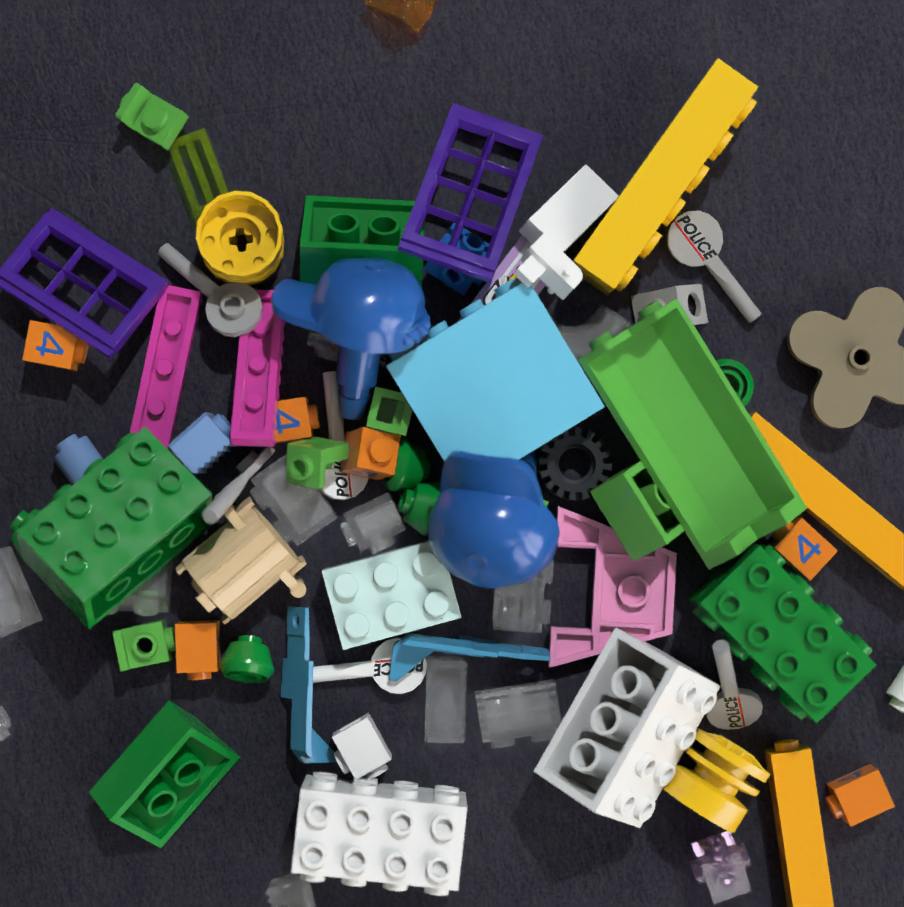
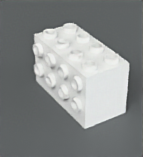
(627, 729)
(380, 833)

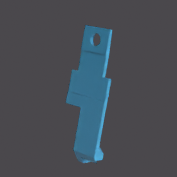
(416, 647)
(298, 686)

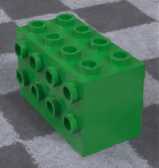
(115, 526)
(782, 631)

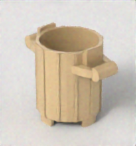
(242, 562)

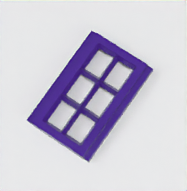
(99, 251)

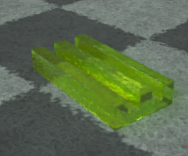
(188, 140)

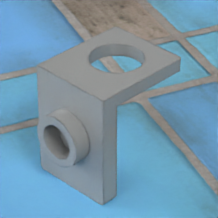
(667, 295)

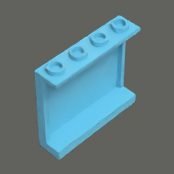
(495, 378)

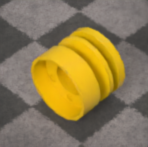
(238, 215)
(716, 780)

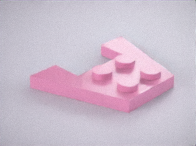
(624, 595)

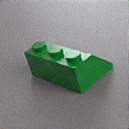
(351, 230)
(163, 775)

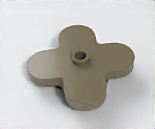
(830, 346)

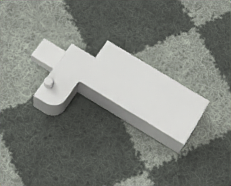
(558, 227)

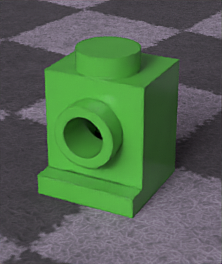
(389, 412)
(128, 649)

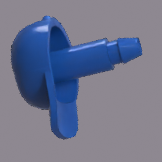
(366, 310)
(492, 520)

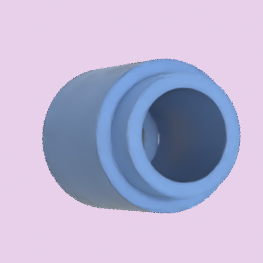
(75, 456)

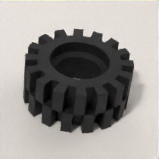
(549, 464)

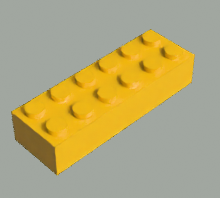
(667, 172)

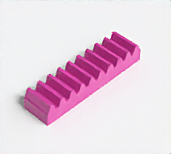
(167, 363)
(258, 380)

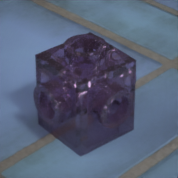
(721, 866)

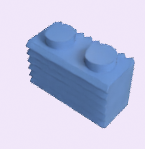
(203, 442)

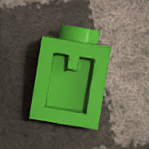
(151, 116)
(310, 458)

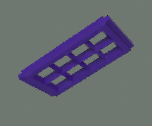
(448, 254)

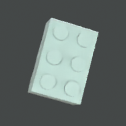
(390, 594)

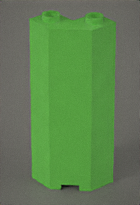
(692, 432)

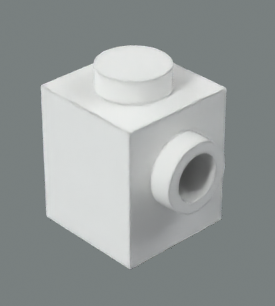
(361, 748)

